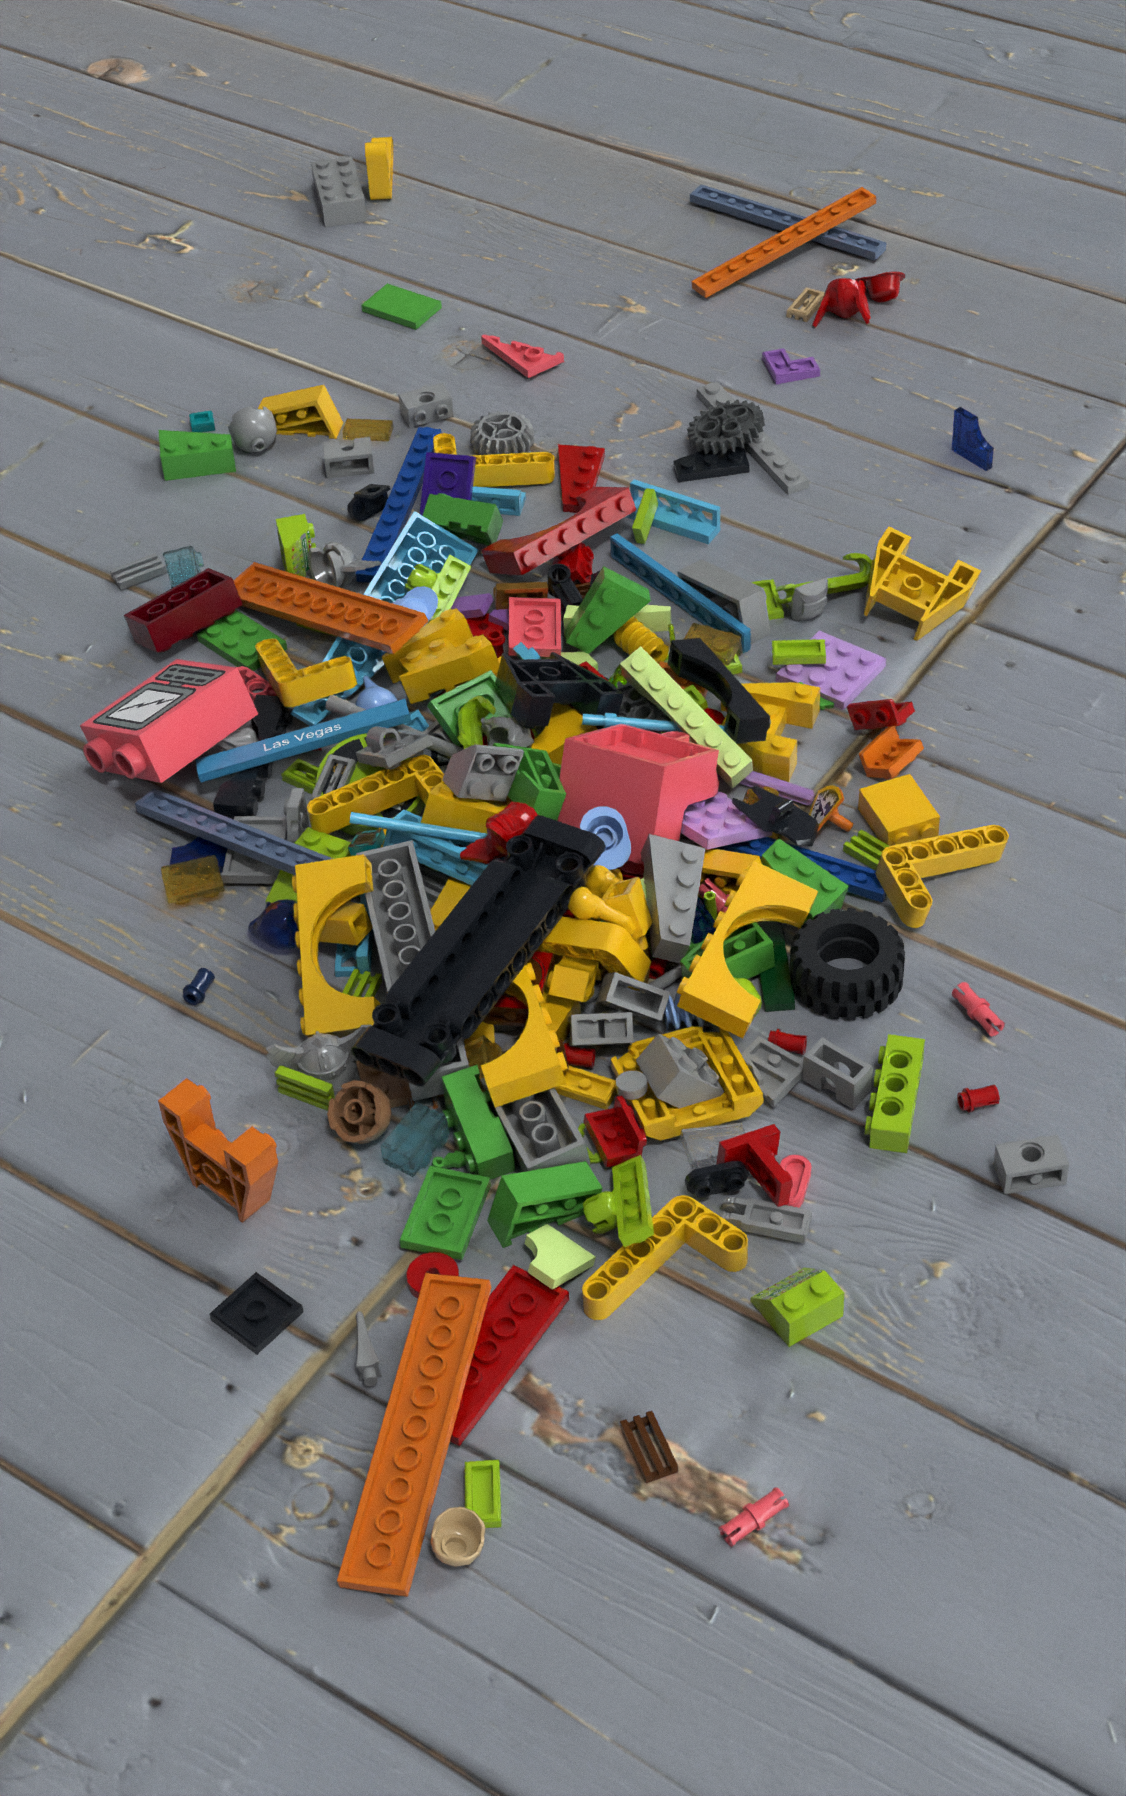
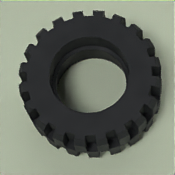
(842, 990)

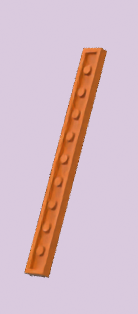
(783, 242)

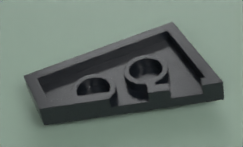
(704, 466)

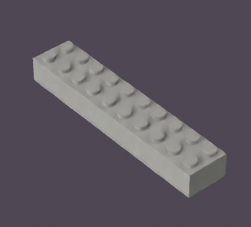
(401, 929)

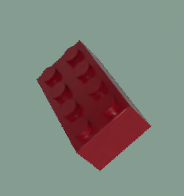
(183, 610)

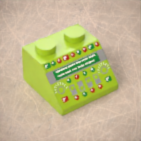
(294, 543)
(801, 1304)

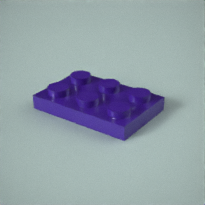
(447, 475)

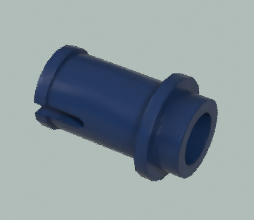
(195, 991)

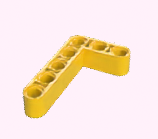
(379, 165)
(504, 468)
(306, 684)
(374, 793)
(906, 863)
(599, 942)
(677, 1223)

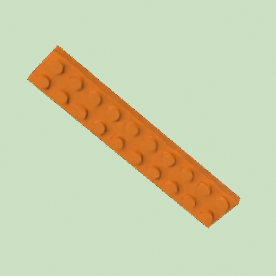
(328, 608)
(414, 1436)

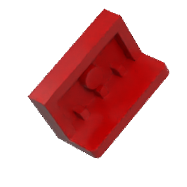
(578, 560)
(879, 713)
(615, 1133)

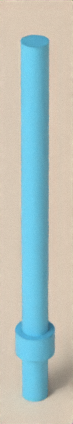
(610, 719)
(415, 827)

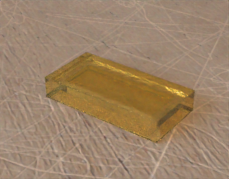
(375, 429)

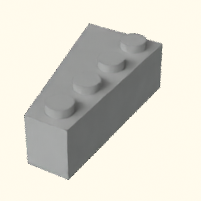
(731, 593)
(672, 887)

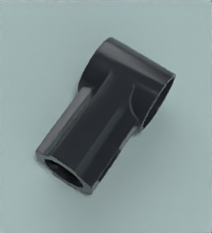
(562, 586)

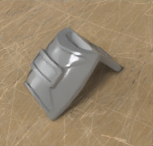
(809, 600)

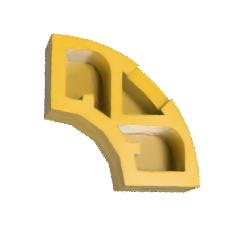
(575, 978)

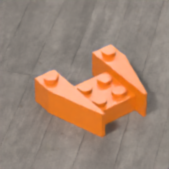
(234, 1171)

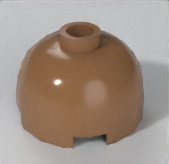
(359, 1112)

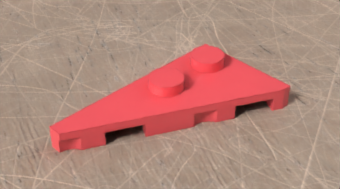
(522, 356)

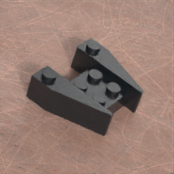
(536, 684)

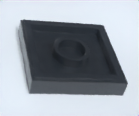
(256, 1313)

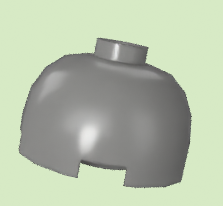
(253, 429)

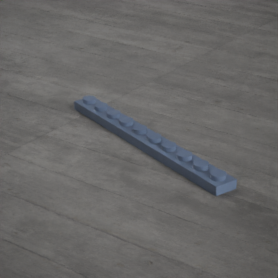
(781, 220)
(226, 831)

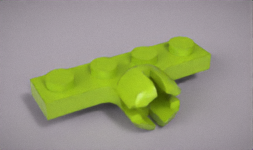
(444, 584)
(624, 1207)

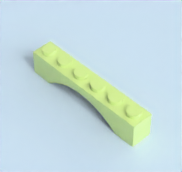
(669, 697)

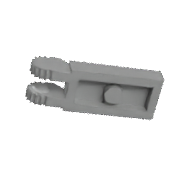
(767, 1219)

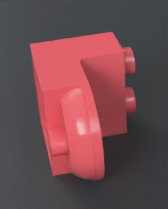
(639, 775)

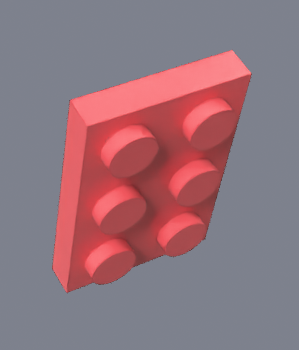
(535, 624)

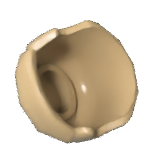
(457, 1536)

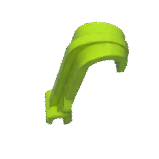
(839, 583)
(470, 720)

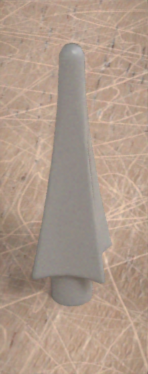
(367, 1359)

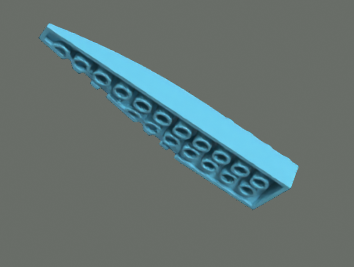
(417, 544)

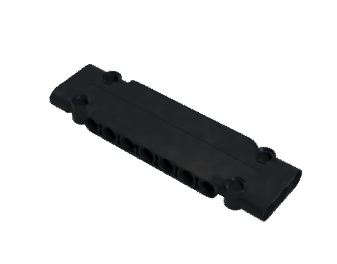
(478, 951)

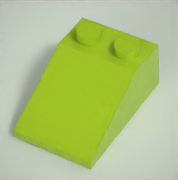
(318, 842)

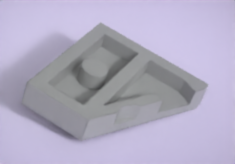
(296, 814)
(773, 1069)

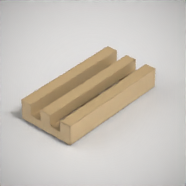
(810, 304)

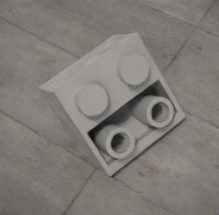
(483, 772)
(678, 1073)

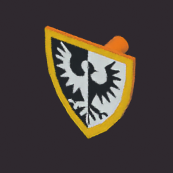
(826, 808)

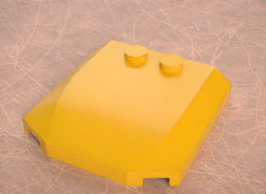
(740, 1088)

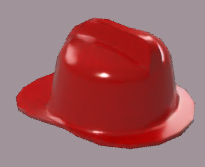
(884, 285)

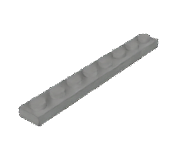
(763, 448)

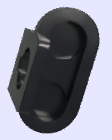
(368, 501)
(716, 1179)

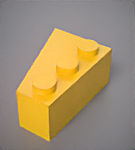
(304, 412)
(725, 868)

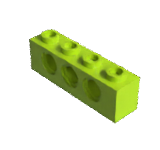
(896, 1093)

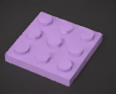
(844, 674)
(718, 823)

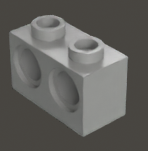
(601, 1029)

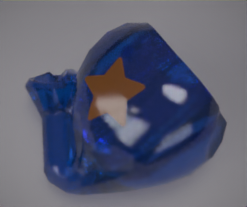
(276, 925)

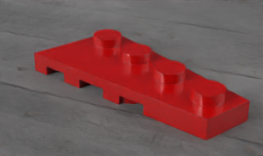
(578, 472)

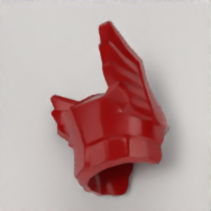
(844, 299)
(500, 829)

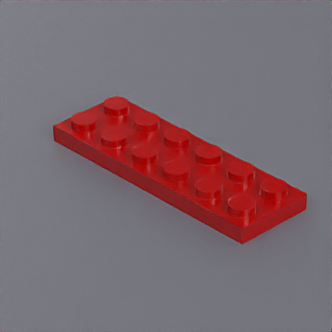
(511, 1326)

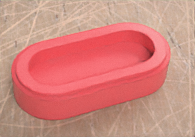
(800, 1172)

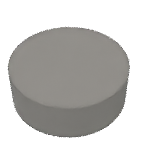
(631, 1085)

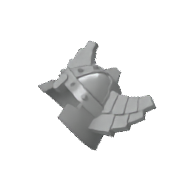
(336, 564)
(321, 1057)

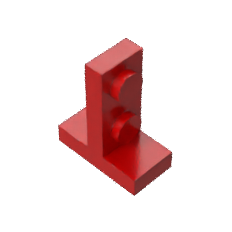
(757, 1152)

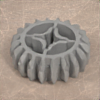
(502, 434)

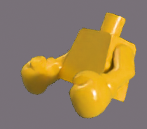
(613, 902)

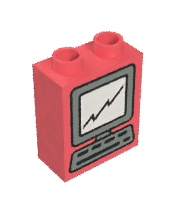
(168, 720)

